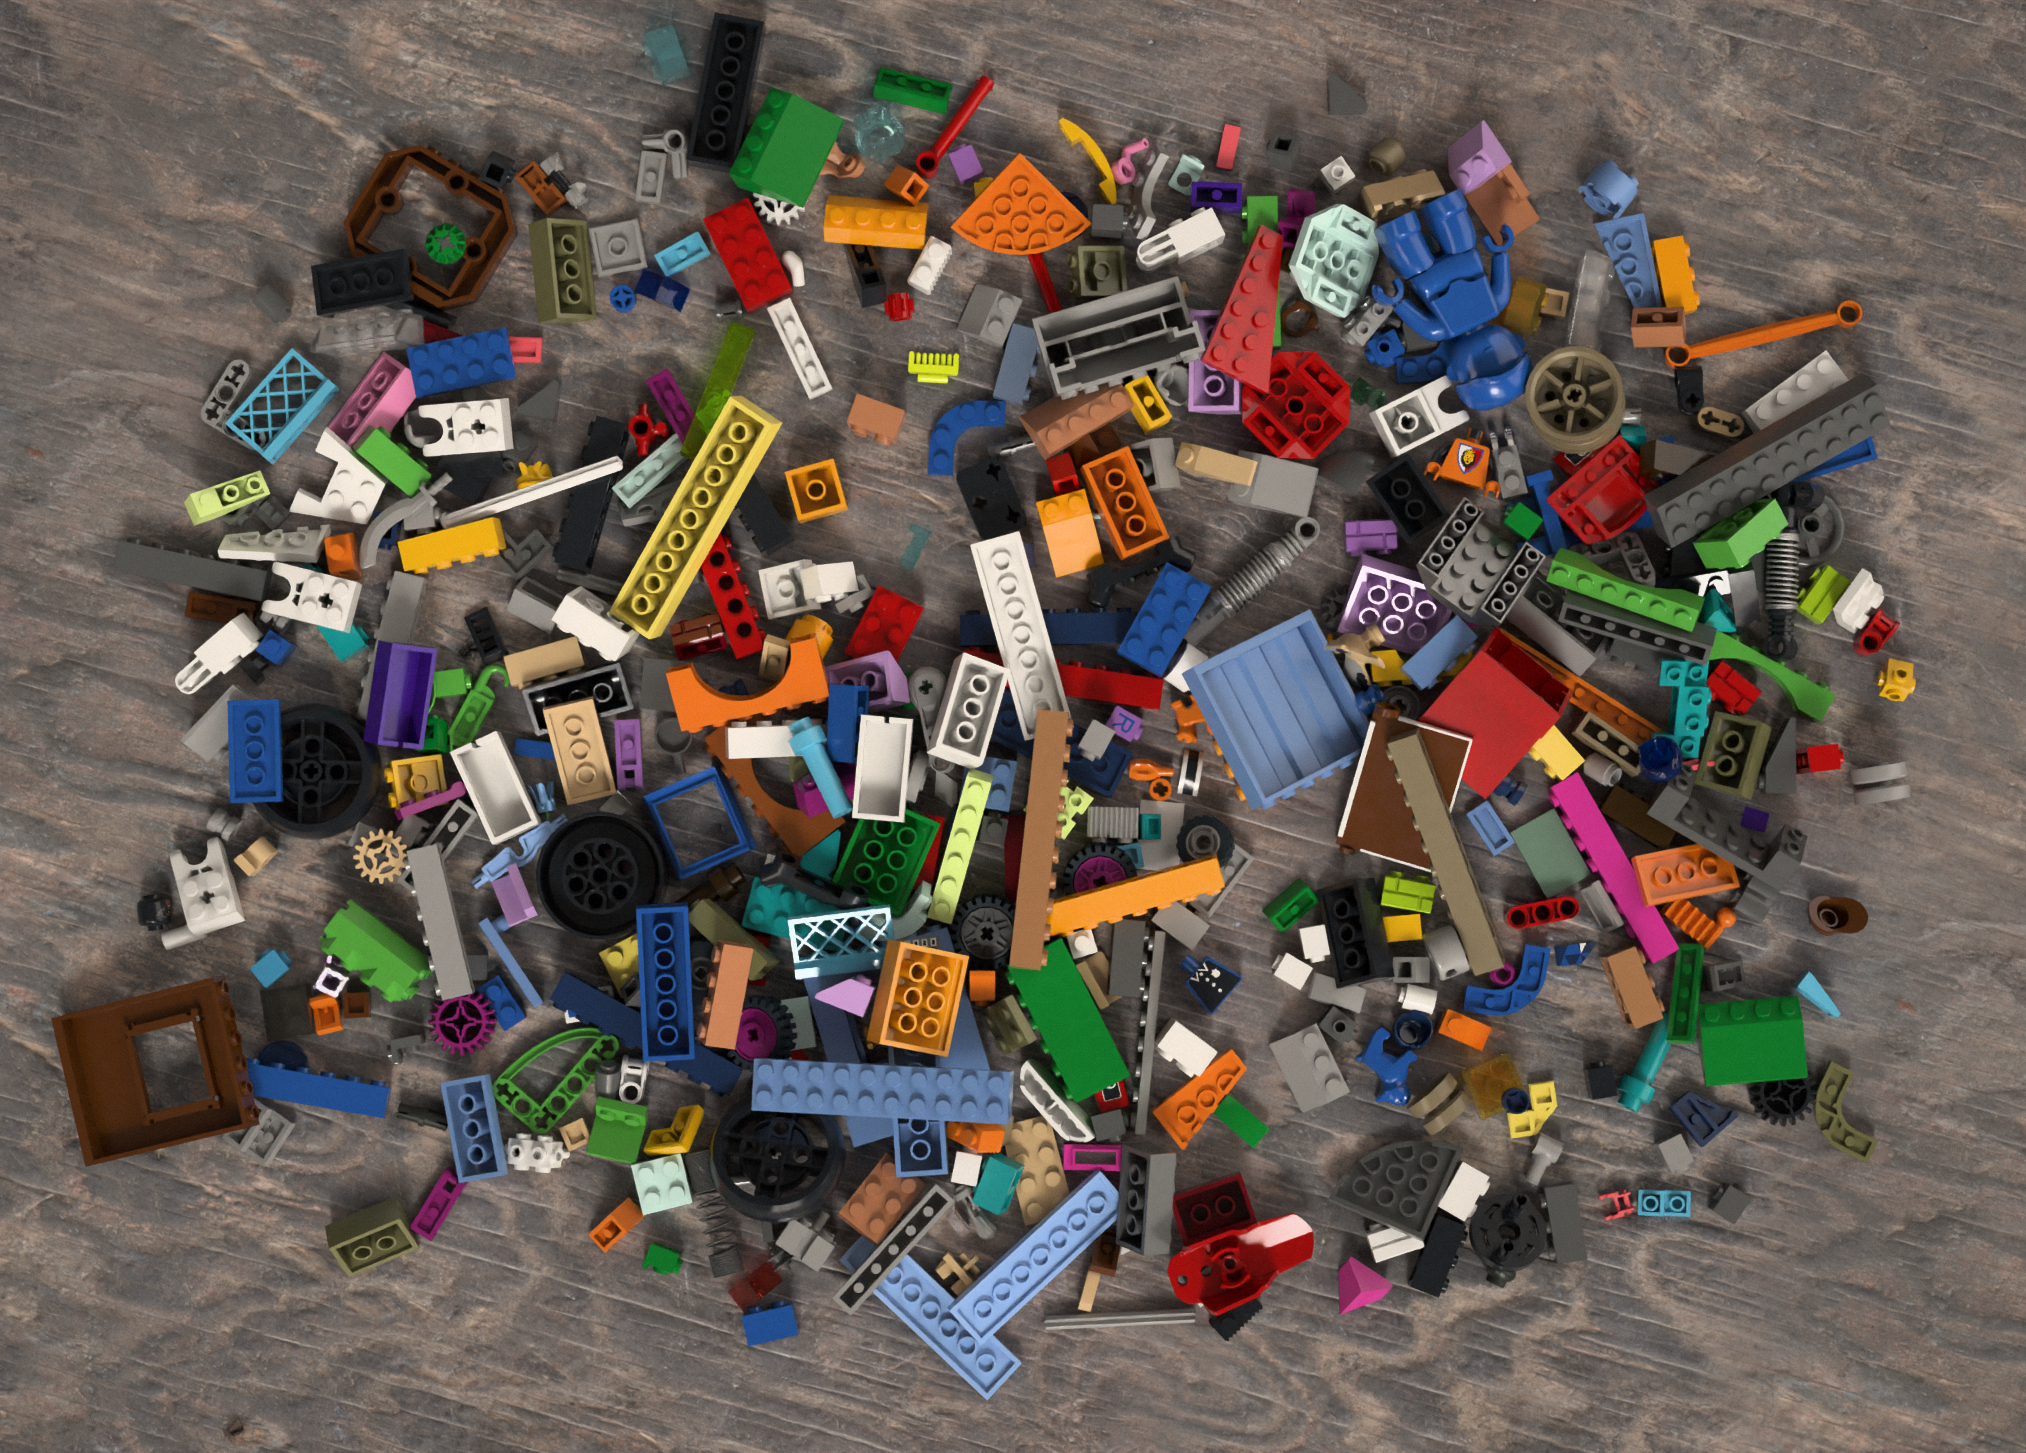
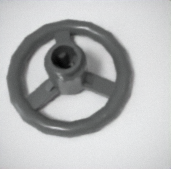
(1815, 525)

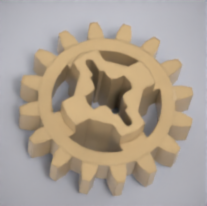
(369, 851)

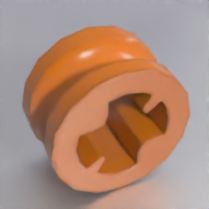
(1164, 783)

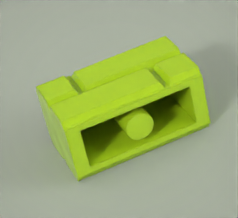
(1821, 594)
(1407, 893)

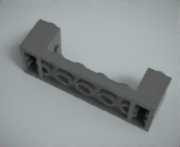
(1768, 862)

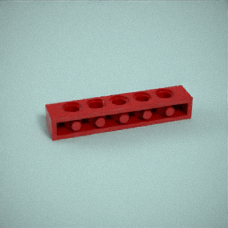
(742, 646)

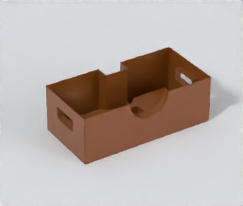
(541, 193)

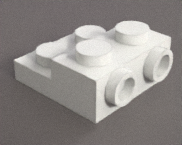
(784, 590)
(1858, 602)

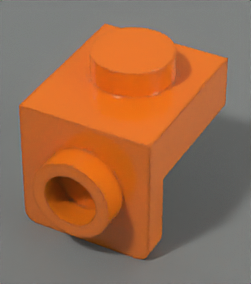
(326, 1013)

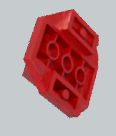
(1323, 401)

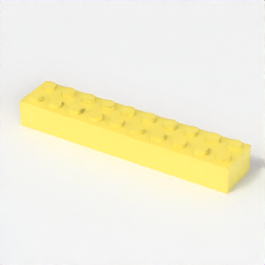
(695, 516)

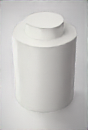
(1417, 998)

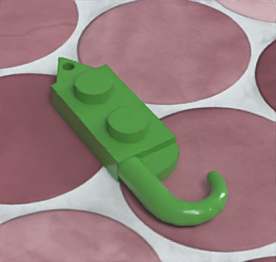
(475, 708)

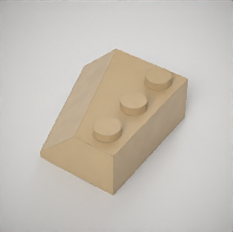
(1400, 195)

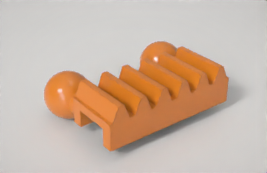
(1696, 923)

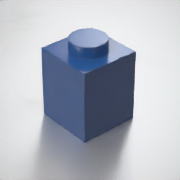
(276, 648)

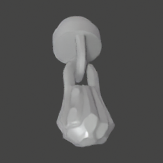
(984, 1227)

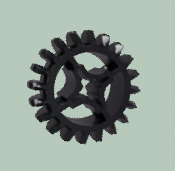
(1787, 1102)

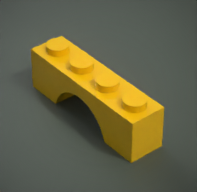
(1393, 662)

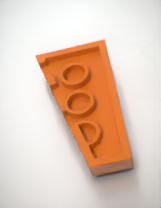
(1196, 1099)

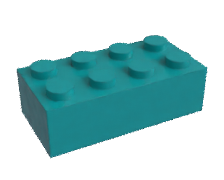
(771, 907)

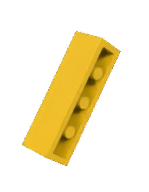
(452, 545)

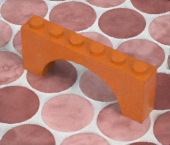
(702, 705)

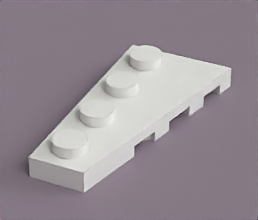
(276, 546)

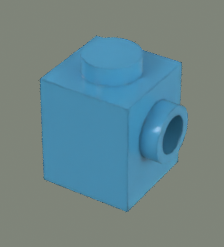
(272, 966)

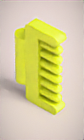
(933, 373)

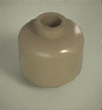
(1387, 156)

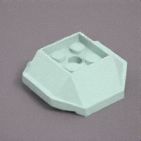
(1335, 258)

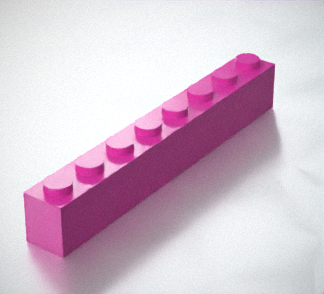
(1611, 866)

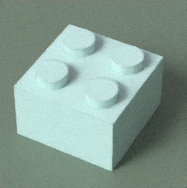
(662, 1183)

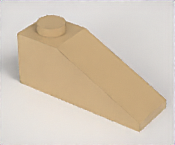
(1215, 464)

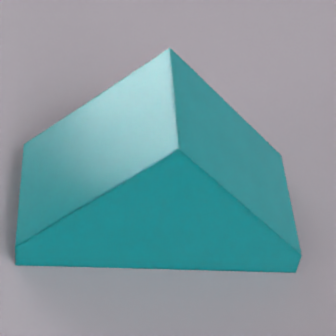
(1717, 613)

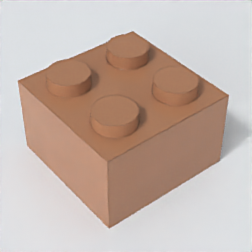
(876, 420)

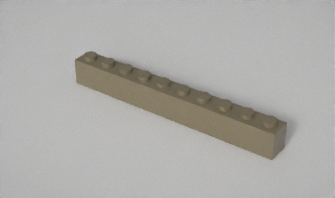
(1445, 850)

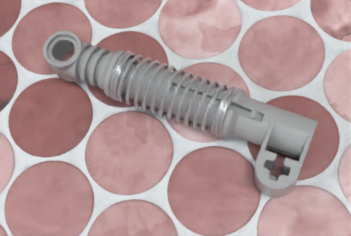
(1250, 581)

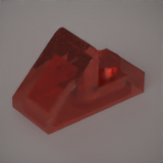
(755, 1286)

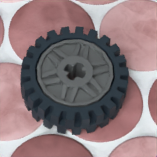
(968, 929)

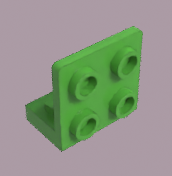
(617, 1130)

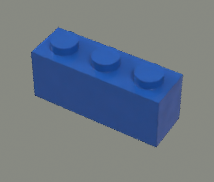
(845, 709)

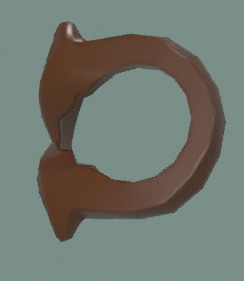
(1311, 324)

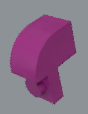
(1300, 205)

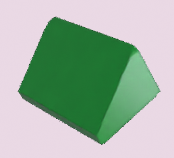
(1290, 905)

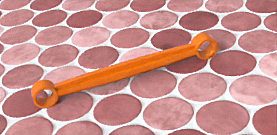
(1765, 334)

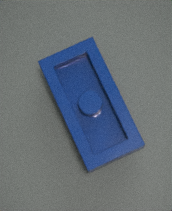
(502, 1000)

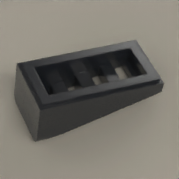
(495, 654)

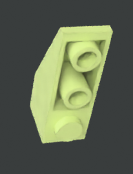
(225, 497)

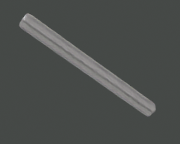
(1115, 1319)

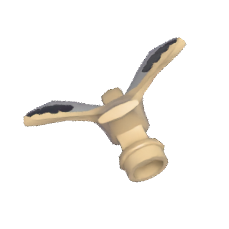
(1357, 654)

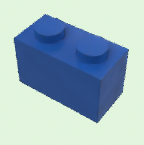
(770, 1323)

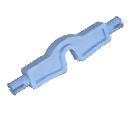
(530, 842)

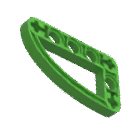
(563, 1090)

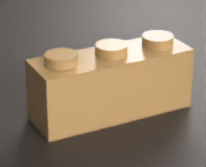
(545, 662)

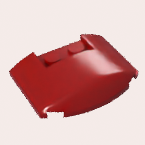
(1604, 494)

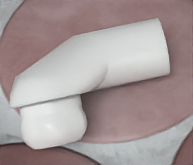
(795, 266)

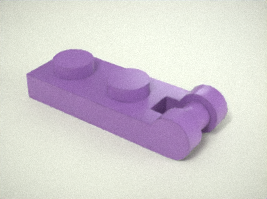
(629, 753)

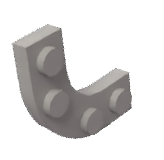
(1140, 210)

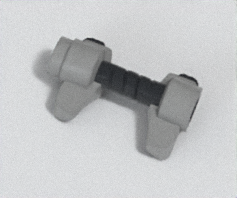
(575, 191)

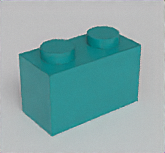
(997, 1183)

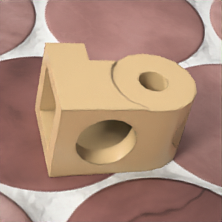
(256, 856)

